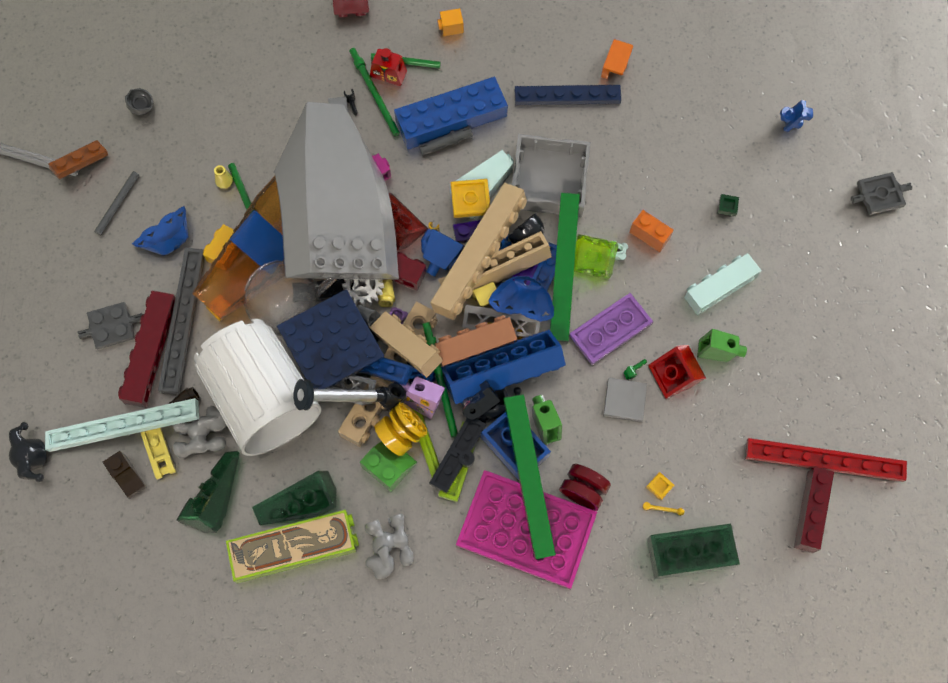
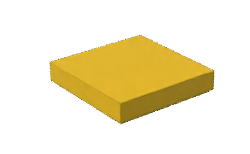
(470, 198)

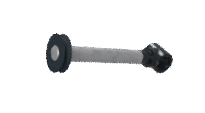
(386, 396)

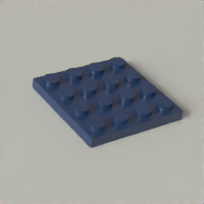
(330, 341)

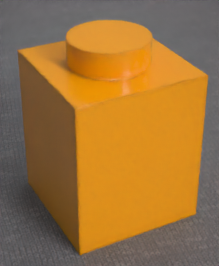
(451, 22)

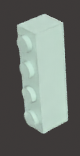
(722, 284)

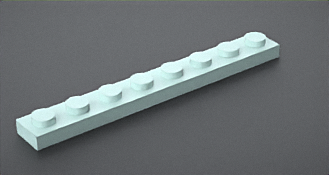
(122, 425)

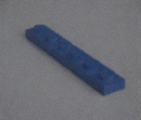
(567, 94)

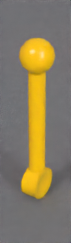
(680, 511)

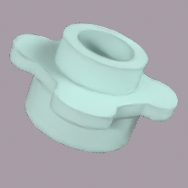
(621, 254)

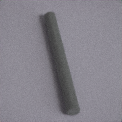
(116, 203)

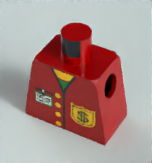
(388, 67)

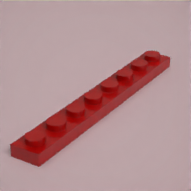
(827, 459)

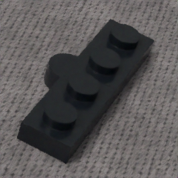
(458, 455)

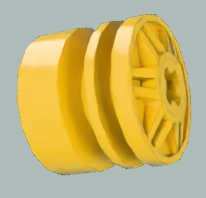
(400, 429)

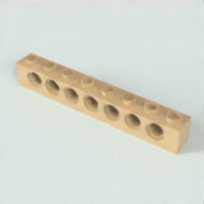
(357, 435)

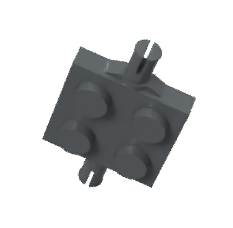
(881, 193)
(110, 325)

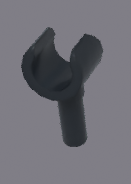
(350, 99)

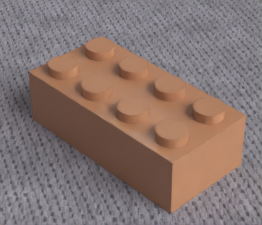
(477, 341)

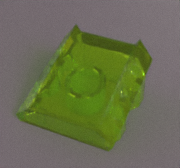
(595, 256)

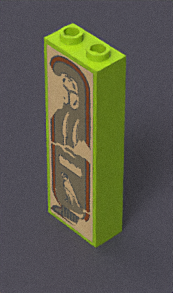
(291, 546)

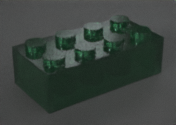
(693, 551)

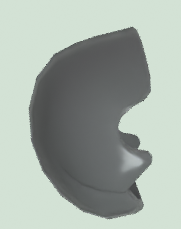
(139, 101)

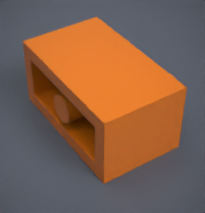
(651, 230)

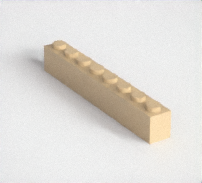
(479, 251)

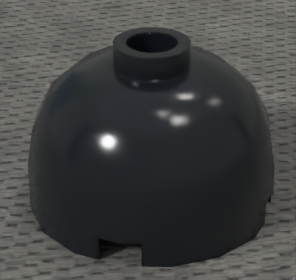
(528, 228)

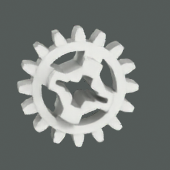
(363, 294)

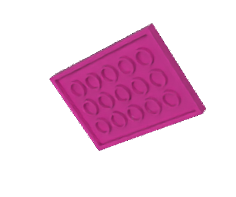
(500, 530)

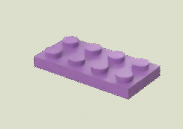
(611, 328)

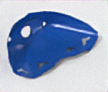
(166, 236)
(523, 299)

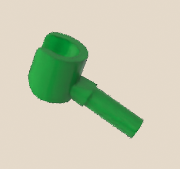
(630, 370)

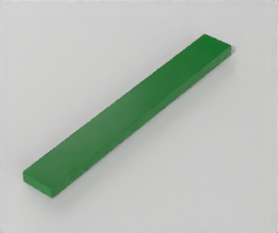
(564, 266)
(529, 477)

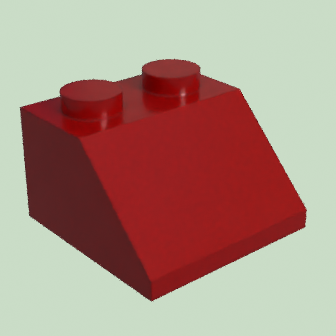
(677, 371)

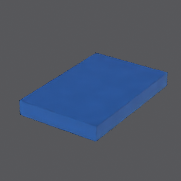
(259, 240)

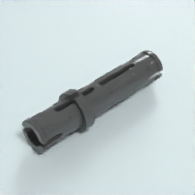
(449, 139)

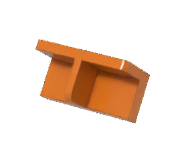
(617, 58)

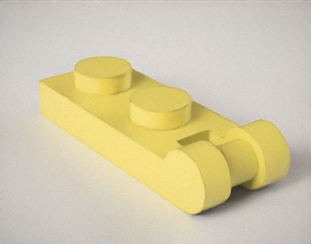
(158, 452)

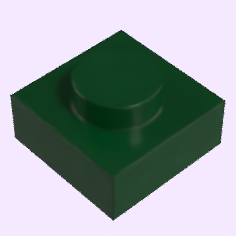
(728, 205)

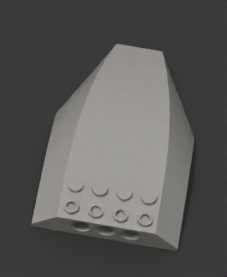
(333, 201)

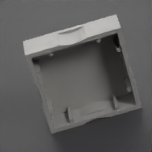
(550, 168)

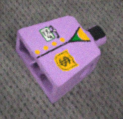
(423, 396)

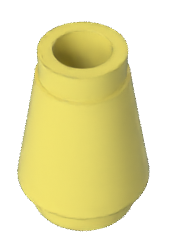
(222, 177)
(388, 296)

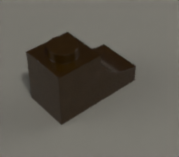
(124, 474)

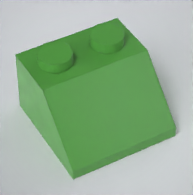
(386, 466)

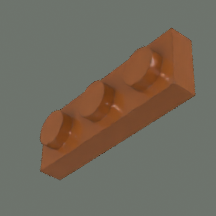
(78, 159)

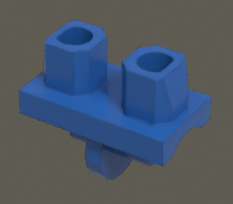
(795, 116)

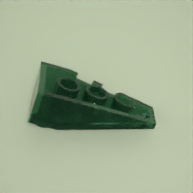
(302, 500)
(211, 503)

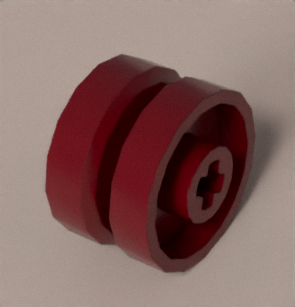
(585, 487)

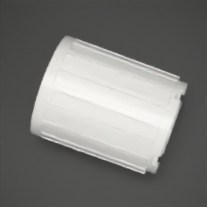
(253, 386)

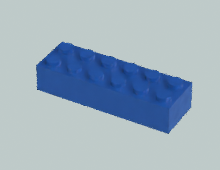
(451, 111)
(504, 365)

